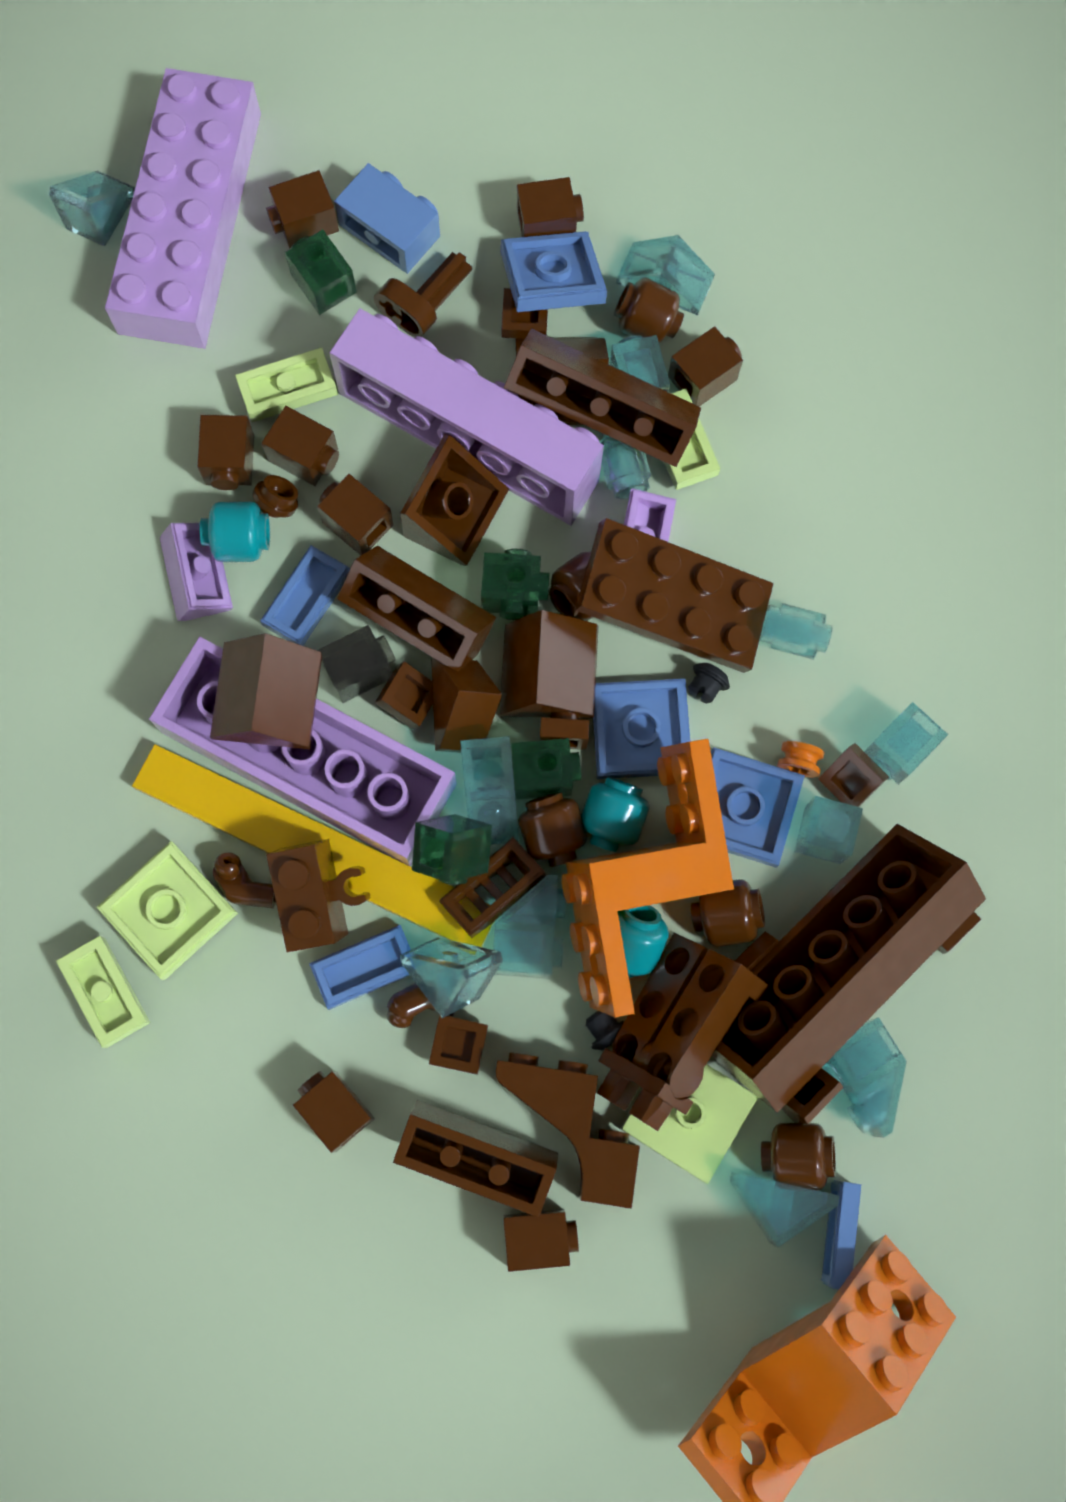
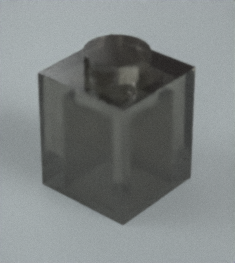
(357, 663)

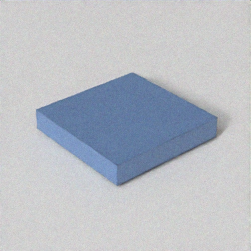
(553, 271)
(635, 722)
(755, 805)

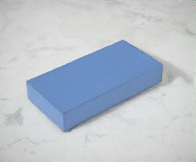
(305, 596)
(361, 967)
(841, 1234)

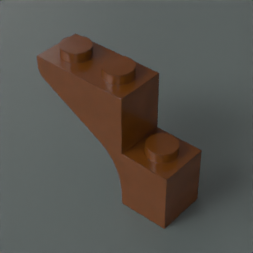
(567, 1102)

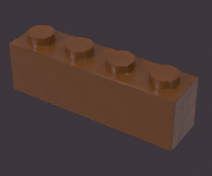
(603, 397)

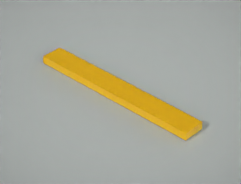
(274, 826)

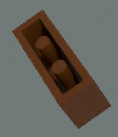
(416, 608)
(477, 1158)

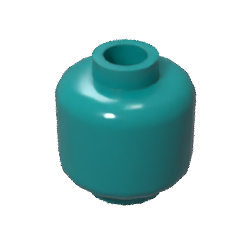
(235, 531)
(614, 814)
(643, 938)

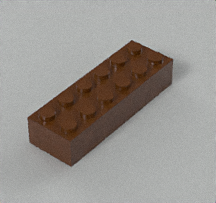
(846, 962)

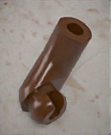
(238, 886)
(406, 1005)

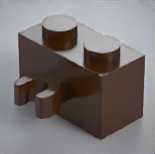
(311, 894)

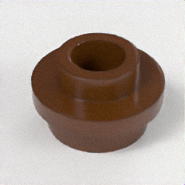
(276, 496)

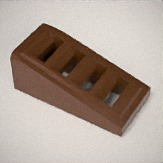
(509, 853)

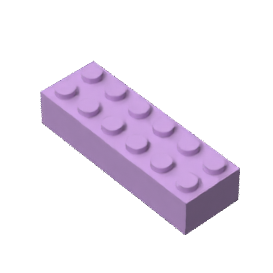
(184, 209)
(435, 396)
(345, 778)

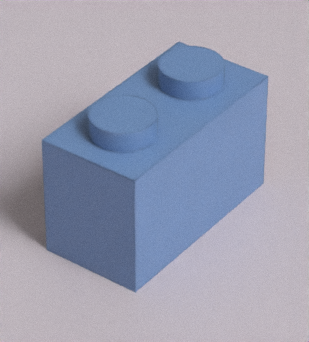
(388, 217)

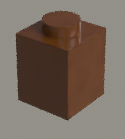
(548, 207)
(302, 208)
(706, 366)
(301, 446)
(226, 451)
(354, 514)
(332, 1109)
(539, 1241)

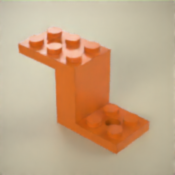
(648, 876)
(820, 1380)

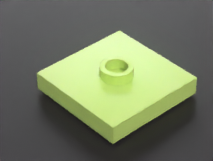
(167, 910)
(706, 1132)

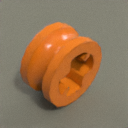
(801, 758)

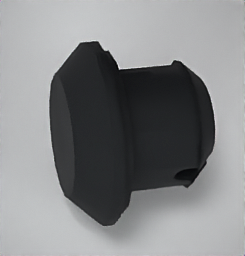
(709, 681)
(603, 1028)

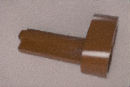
(415, 310)

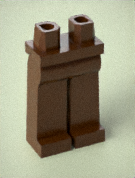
(675, 1029)

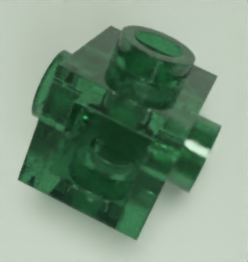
(513, 583)

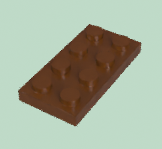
(674, 596)

